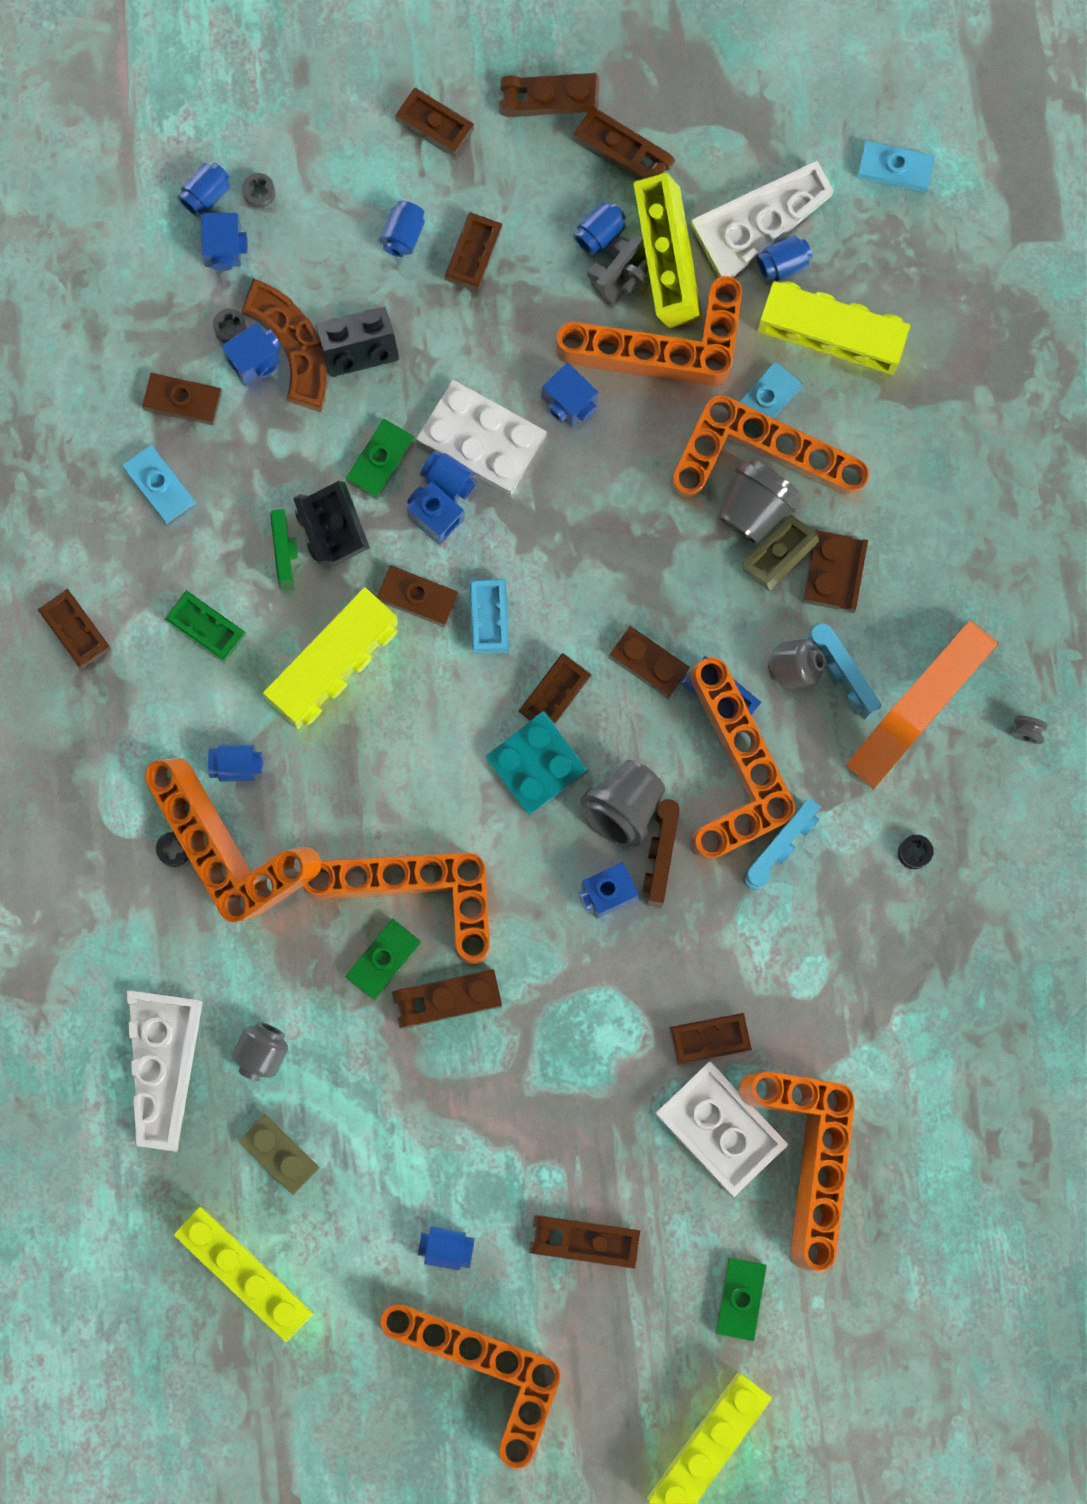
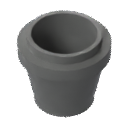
(757, 500)
(623, 804)

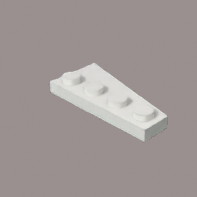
(758, 219)
(163, 1054)

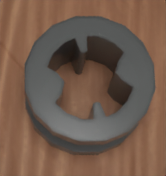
(257, 178)
(219, 322)
(1029, 729)

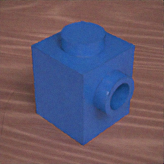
(222, 241)
(252, 353)
(569, 396)
(434, 512)
(608, 891)

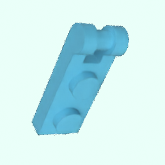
(844, 670)
(781, 847)

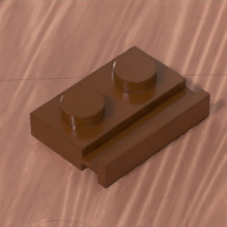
(835, 571)

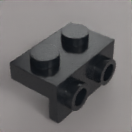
(358, 341)
(331, 524)

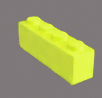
(668, 250)
(834, 327)
(331, 659)
(244, 1274)
(711, 1443)

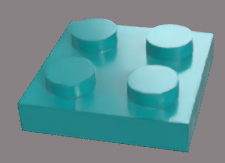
(537, 763)

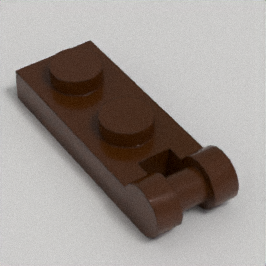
(549, 94)
(621, 146)
(661, 850)
(448, 998)
(586, 1242)

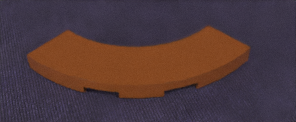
(298, 340)

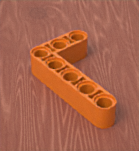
(661, 347)
(765, 446)
(921, 704)
(742, 763)
(221, 847)
(414, 884)
(814, 1157)
(486, 1363)

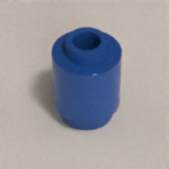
(204, 188)
(600, 228)
(402, 229)
(784, 258)
(449, 475)
(235, 763)
(446, 1248)

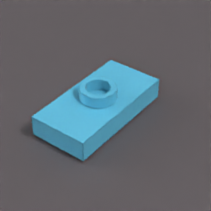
(896, 166)
(770, 395)
(158, 484)
(489, 616)

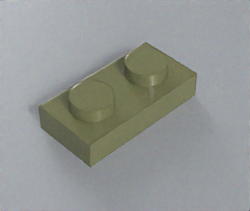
(780, 552)
(279, 1154)

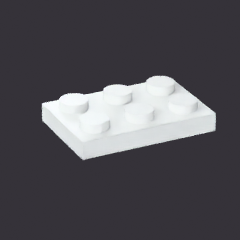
(482, 436)
(721, 1129)

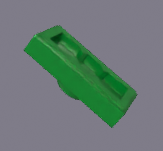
(380, 458)
(284, 549)
(205, 626)
(383, 959)
(741, 1299)

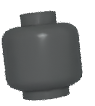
(796, 663)
(260, 1051)

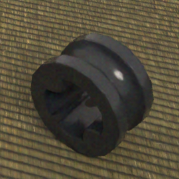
(165, 841)
(907, 844)

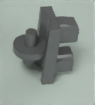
(625, 271)

